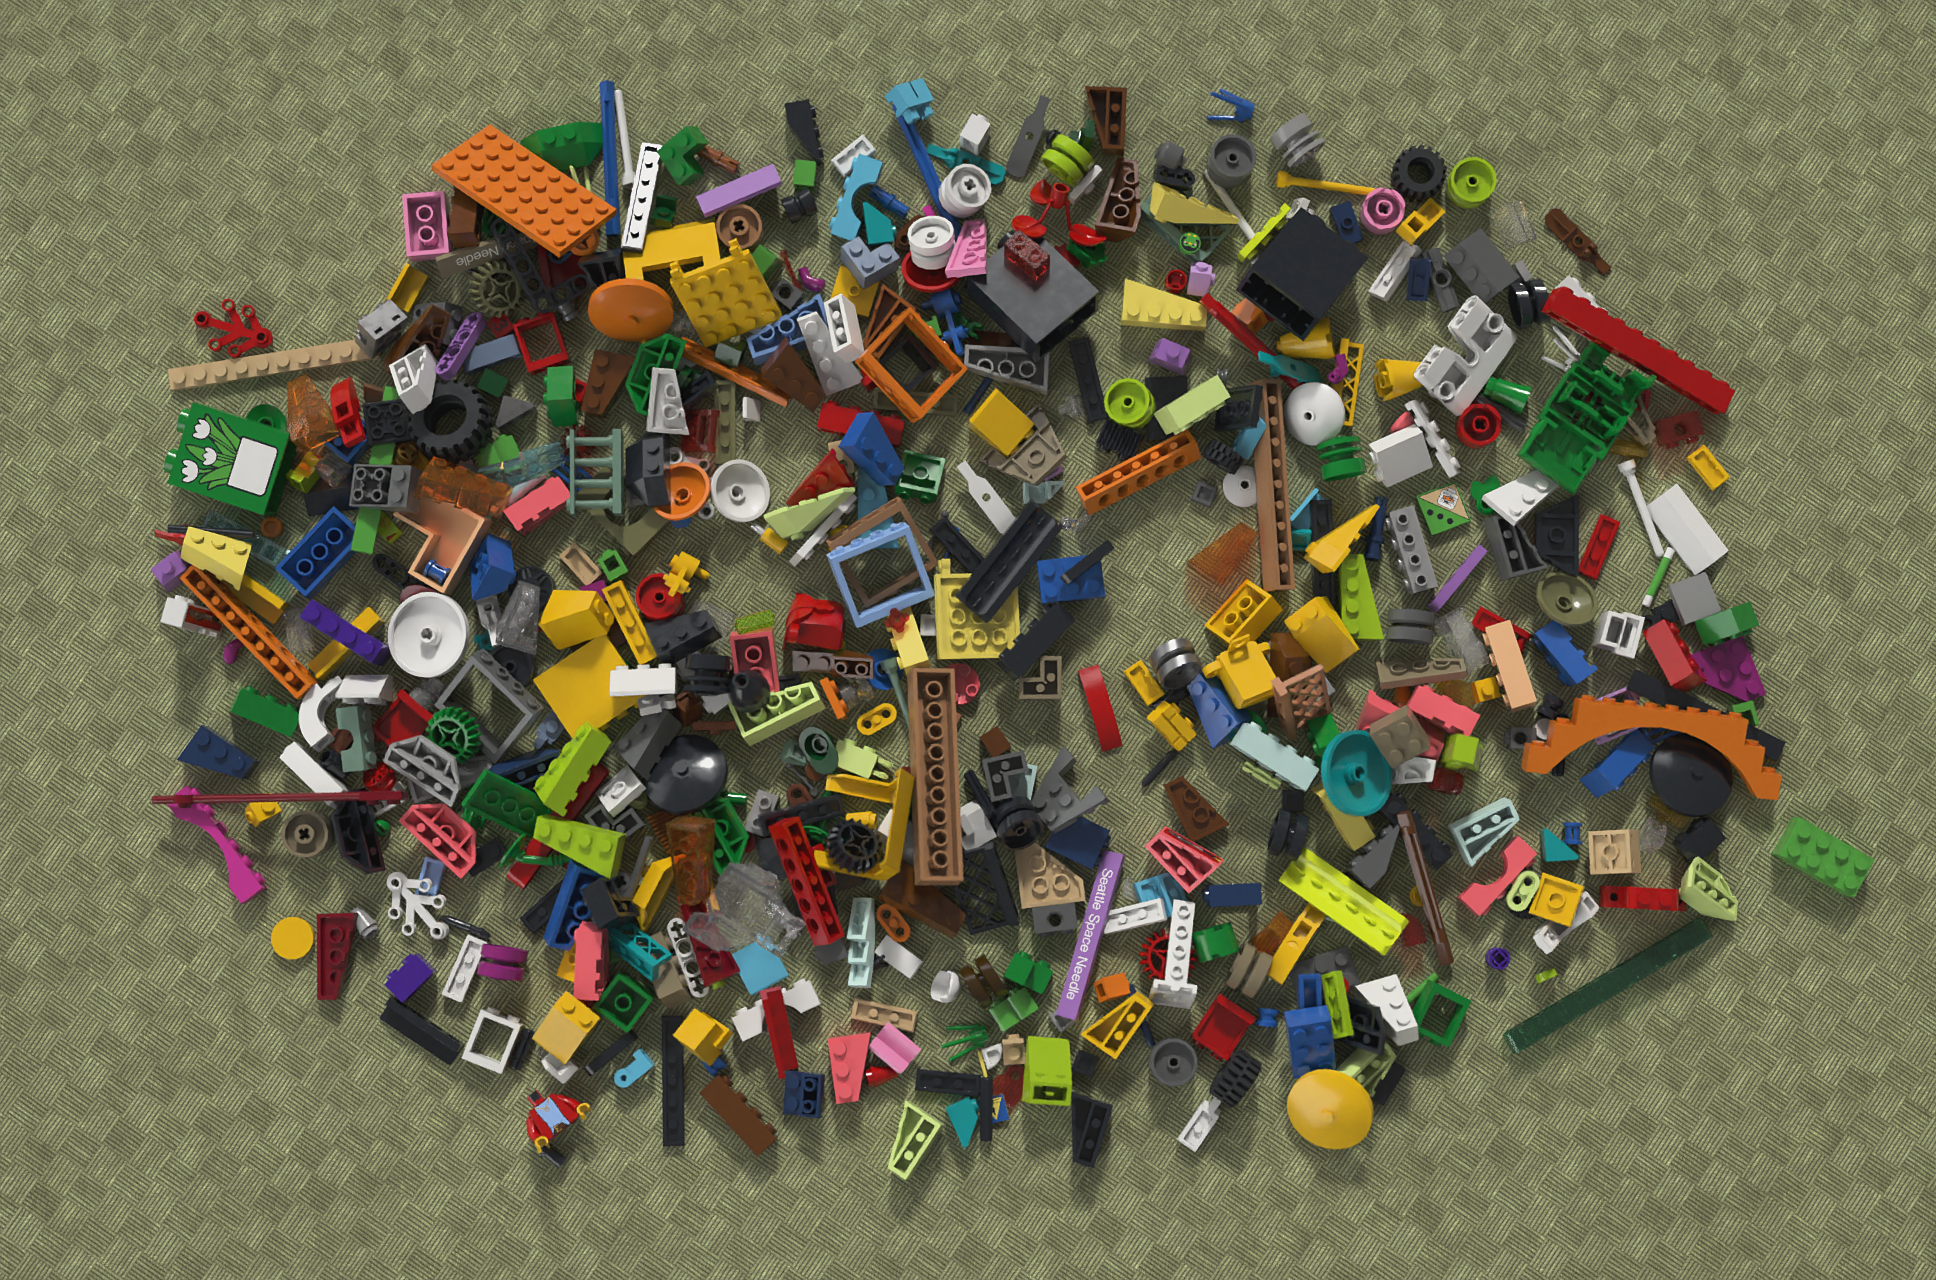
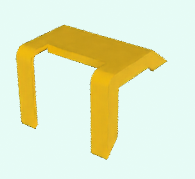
(681, 243)
(896, 793)

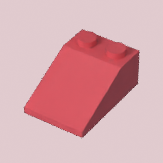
(756, 652)

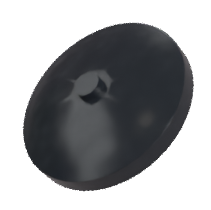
(687, 775)
(1690, 776)

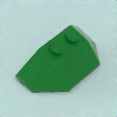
(567, 144)
(658, 353)
(730, 833)

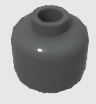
(1170, 155)

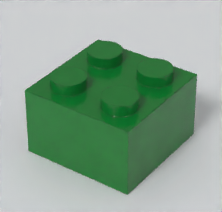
(624, 1000)

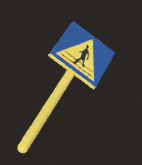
(1000, 1110)

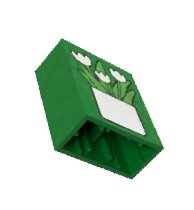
(231, 459)

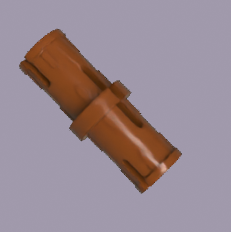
(719, 159)

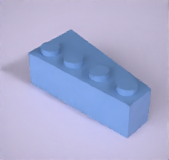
(768, 339)

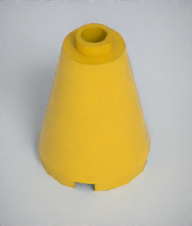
(1317, 344)
(1395, 378)

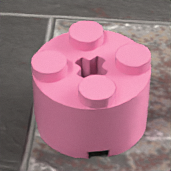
(1382, 199)

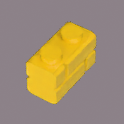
(1171, 725)

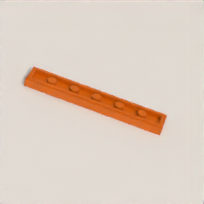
(741, 375)

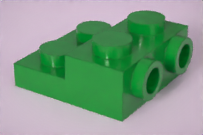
(920, 477)

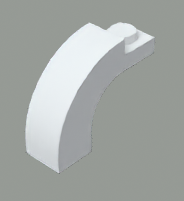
(313, 712)
(1551, 933)

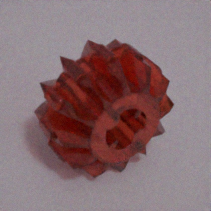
(580, 433)
(1447, 782)

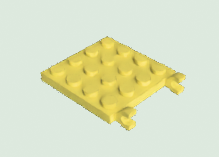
(960, 631)

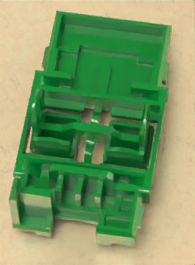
(1562, 448)

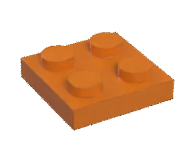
(839, 706)

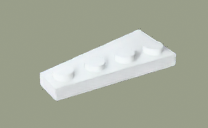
(830, 368)
(1433, 438)
(820, 534)

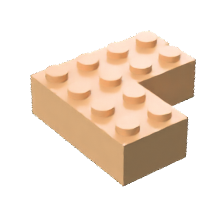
(451, 539)

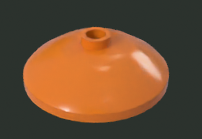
(690, 482)

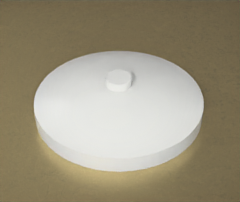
(428, 634)

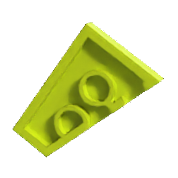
(1278, 222)

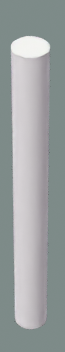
(1231, 207)

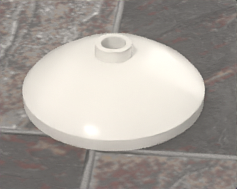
(1326, 413)
(750, 489)

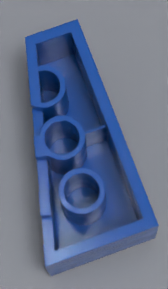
(569, 906)

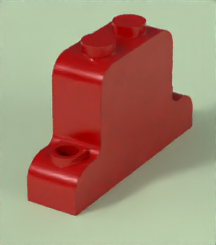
(1641, 898)

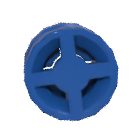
(1267, 1017)
(717, 1065)

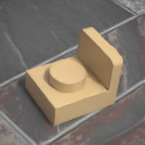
(1013, 1049)

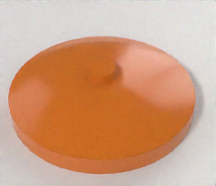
(630, 310)

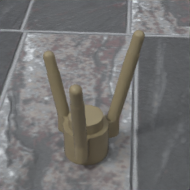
(1641, 433)

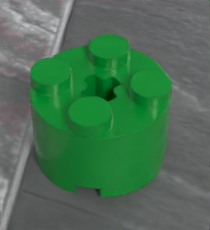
(1215, 942)

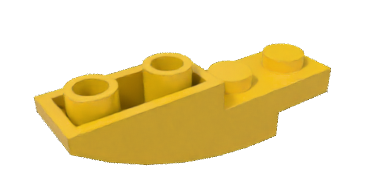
(1295, 943)

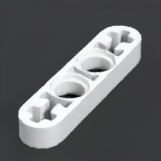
(684, 959)

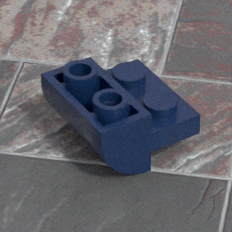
(804, 1093)

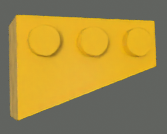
(1119, 1025)

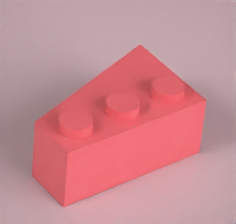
(538, 505)
(591, 962)

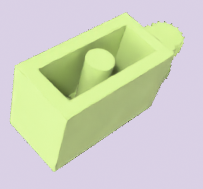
(860, 760)

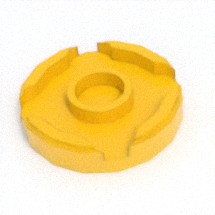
(292, 938)

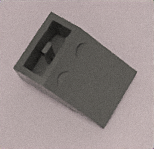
(385, 487)
(1374, 860)

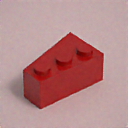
(1674, 656)

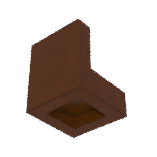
(688, 708)
(995, 742)

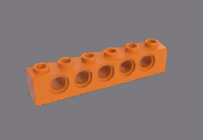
(1138, 472)

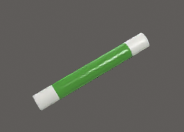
(1658, 577)

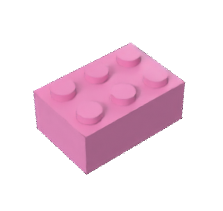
(426, 225)

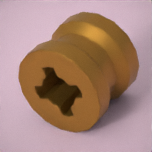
(405, 454)

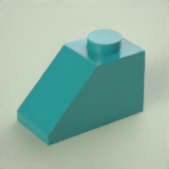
(877, 227)
(963, 1117)

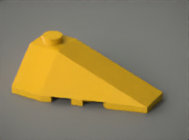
(1333, 548)

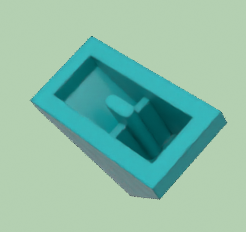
(1554, 849)

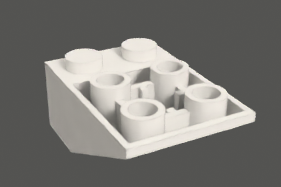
(366, 689)

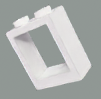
(485, 1061)

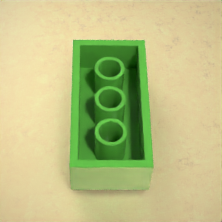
(1823, 857)

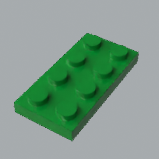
(505, 803)

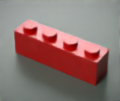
(838, 419)

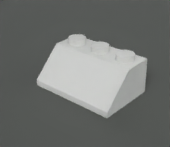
(643, 680)

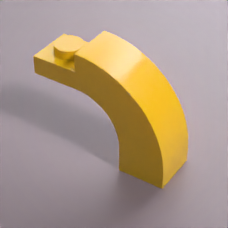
(1420, 221)

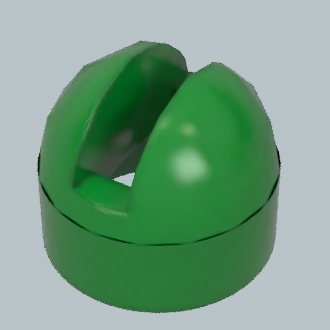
(385, 825)

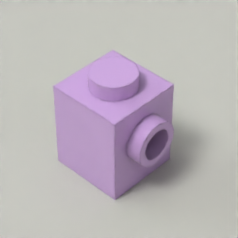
(1200, 279)

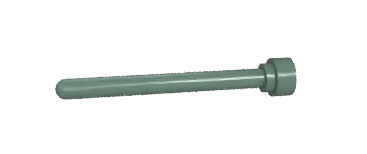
(890, 667)

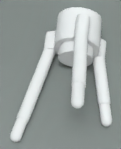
(1572, 353)

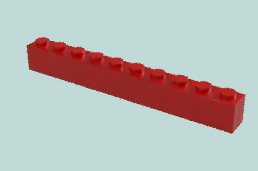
(1638, 350)

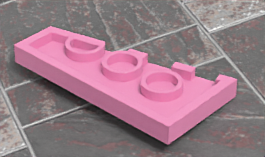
(970, 251)

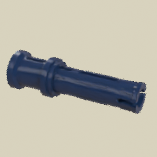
(1375, 539)

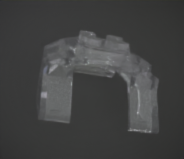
(744, 911)

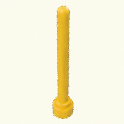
(1285, 179)

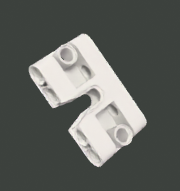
(1485, 347)

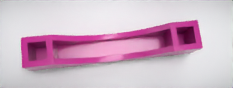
(243, 879)

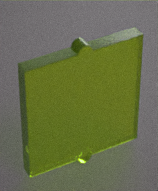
(754, 621)

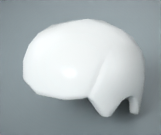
(945, 986)

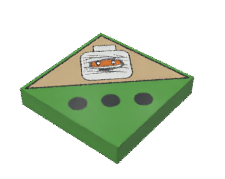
(1443, 508)

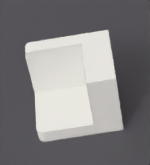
(558, 1069)

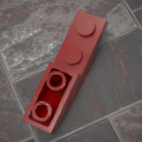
(346, 412)

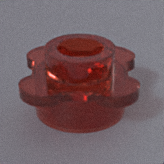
(898, 626)

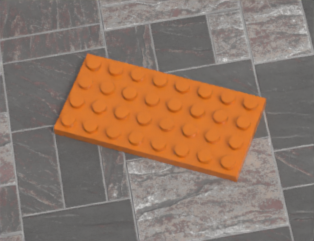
(524, 190)

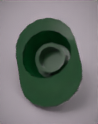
(819, 749)

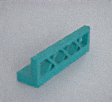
(637, 955)

